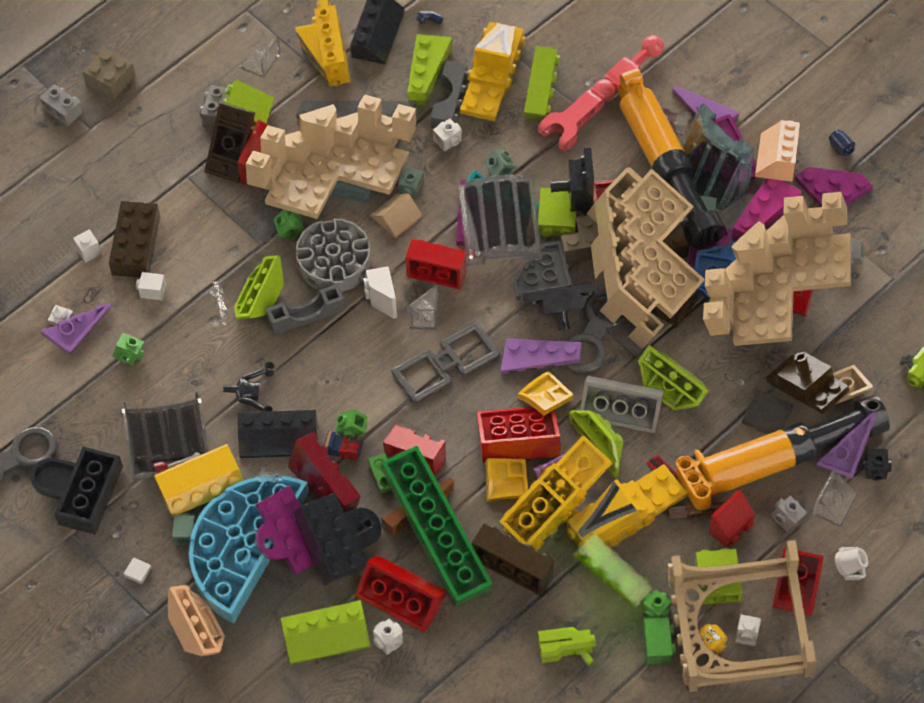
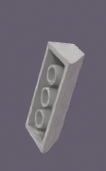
(623, 403)

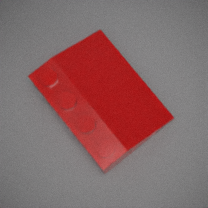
(518, 434)

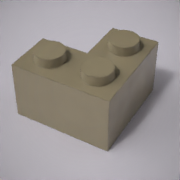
(578, 245)

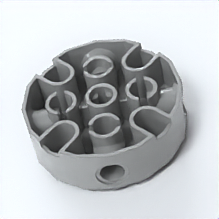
(333, 254)

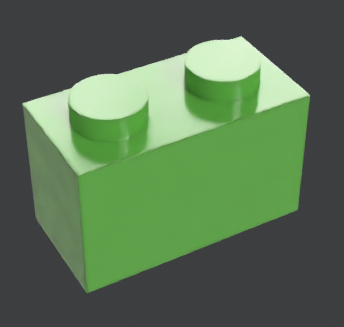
(658, 640)

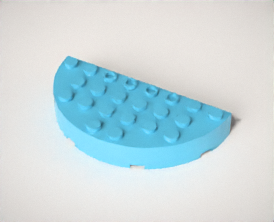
(225, 547)

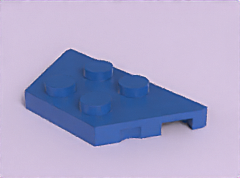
(713, 258)

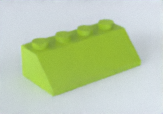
(325, 632)

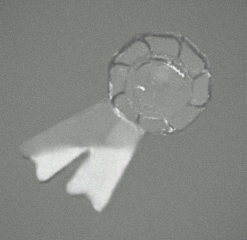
(219, 296)
(266, 475)

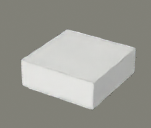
(137, 570)

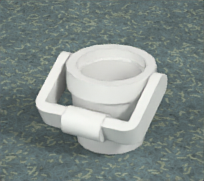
(851, 560)

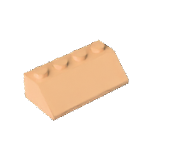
(778, 151)

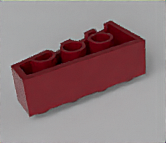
(322, 475)

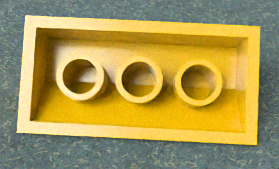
(198, 480)

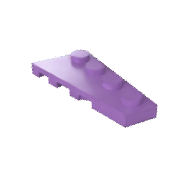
(528, 353)

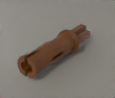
(690, 511)

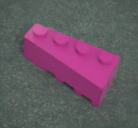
(765, 206)

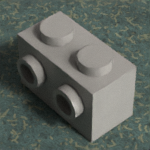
(212, 99)
(61, 104)

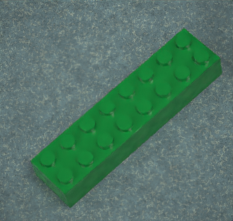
(436, 526)

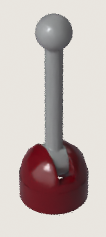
(162, 466)

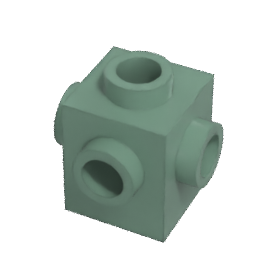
(499, 163)

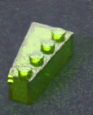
(613, 570)

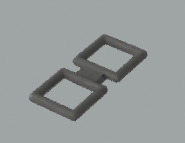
(445, 362)

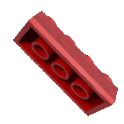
(400, 593)

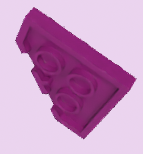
(821, 181)

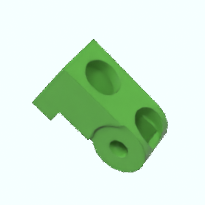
(375, 468)

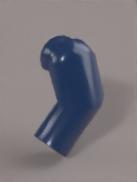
(422, 15)

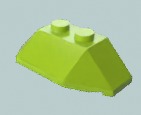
(260, 289)
(680, 386)
(600, 434)

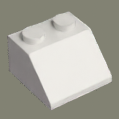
(380, 291)

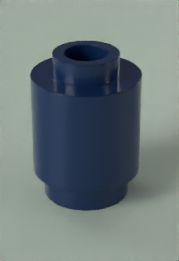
(842, 142)

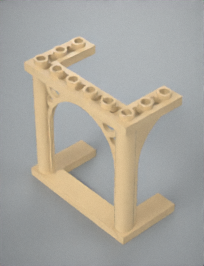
(688, 577)

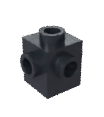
(876, 464)

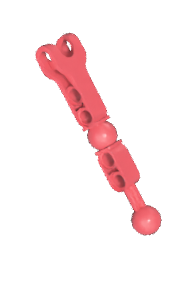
(593, 100)

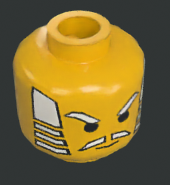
(713, 638)

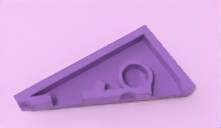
(693, 102)
(71, 332)
(848, 452)

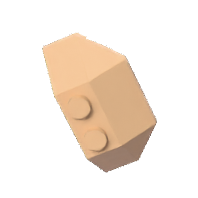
(194, 622)

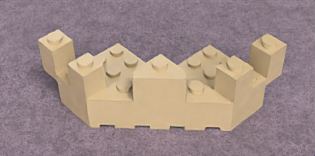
(352, 149)
(631, 254)
(791, 256)

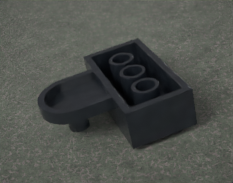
(80, 486)
(337, 536)

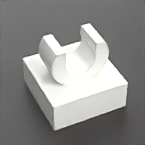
(59, 314)

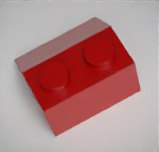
(732, 520)

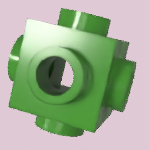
(288, 224)
(128, 349)
(351, 424)
(656, 605)

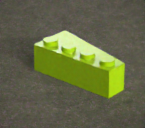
(427, 64)
(541, 83)

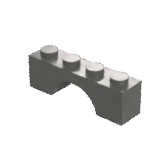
(453, 78)
(325, 304)

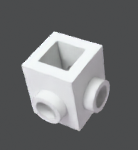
(447, 134)
(388, 636)

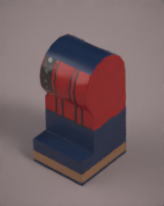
(343, 446)

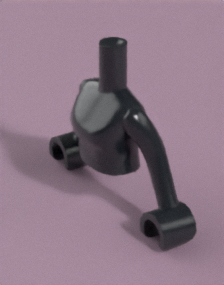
(248, 391)

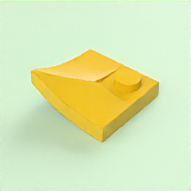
(545, 393)
(505, 479)

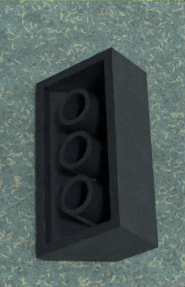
(376, 30)
(273, 432)

